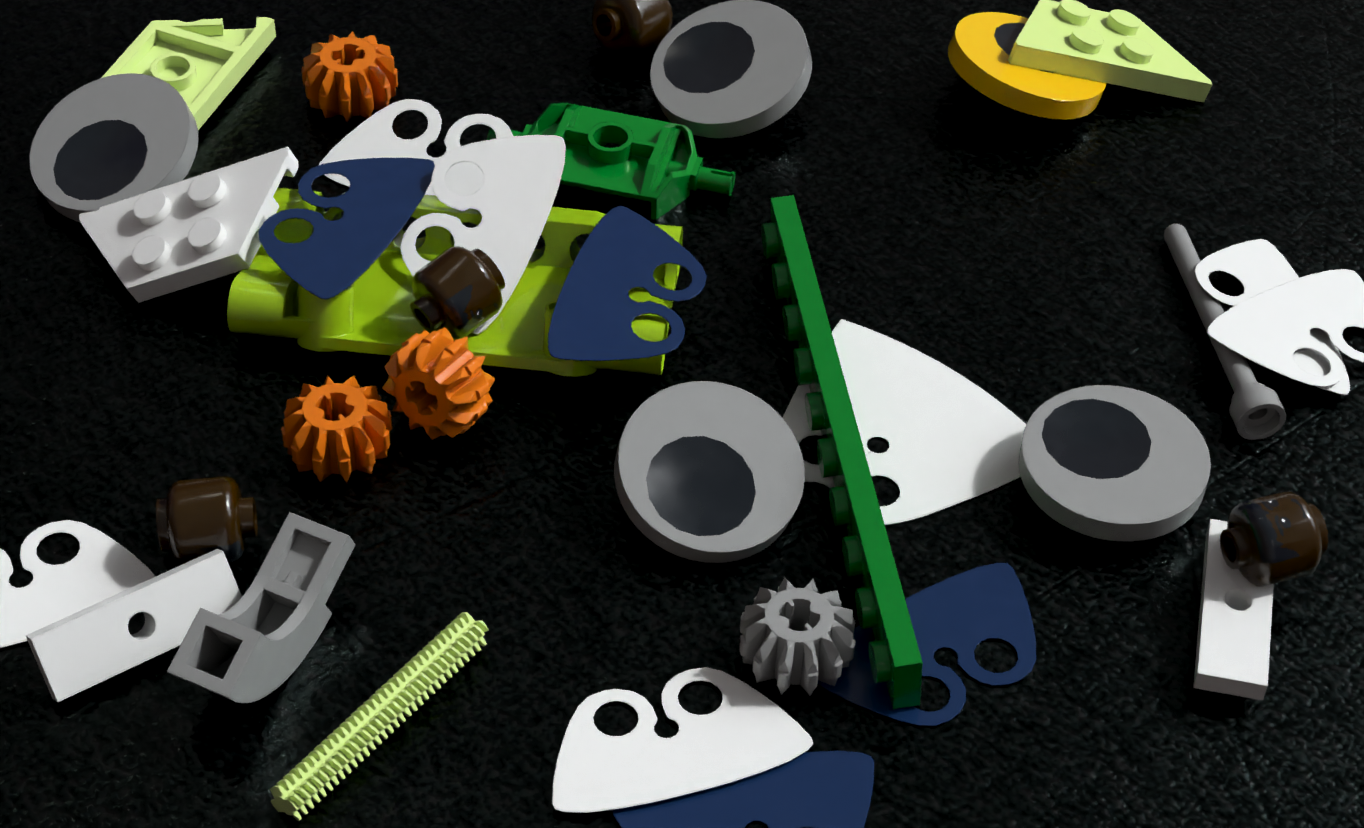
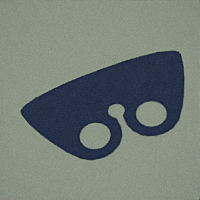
(375, 210)
(594, 305)
(956, 616)
(806, 792)

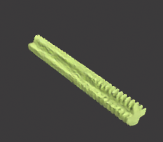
(378, 713)

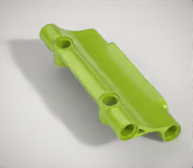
(376, 309)

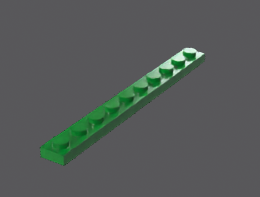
(841, 455)

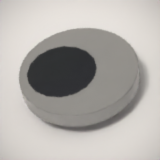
(731, 68)
(112, 143)
(1114, 463)
(709, 471)

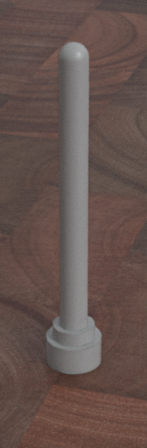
(1253, 405)

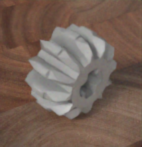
(797, 636)

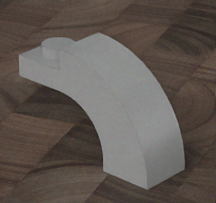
(275, 621)

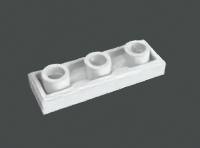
(1231, 627)
(97, 639)

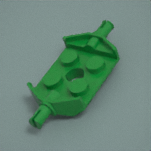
(651, 165)

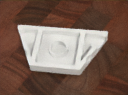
(191, 226)

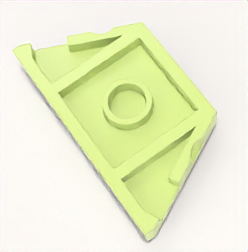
(1105, 49)
(196, 58)

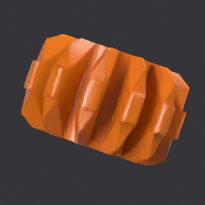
(349, 76)
(438, 383)
(336, 428)

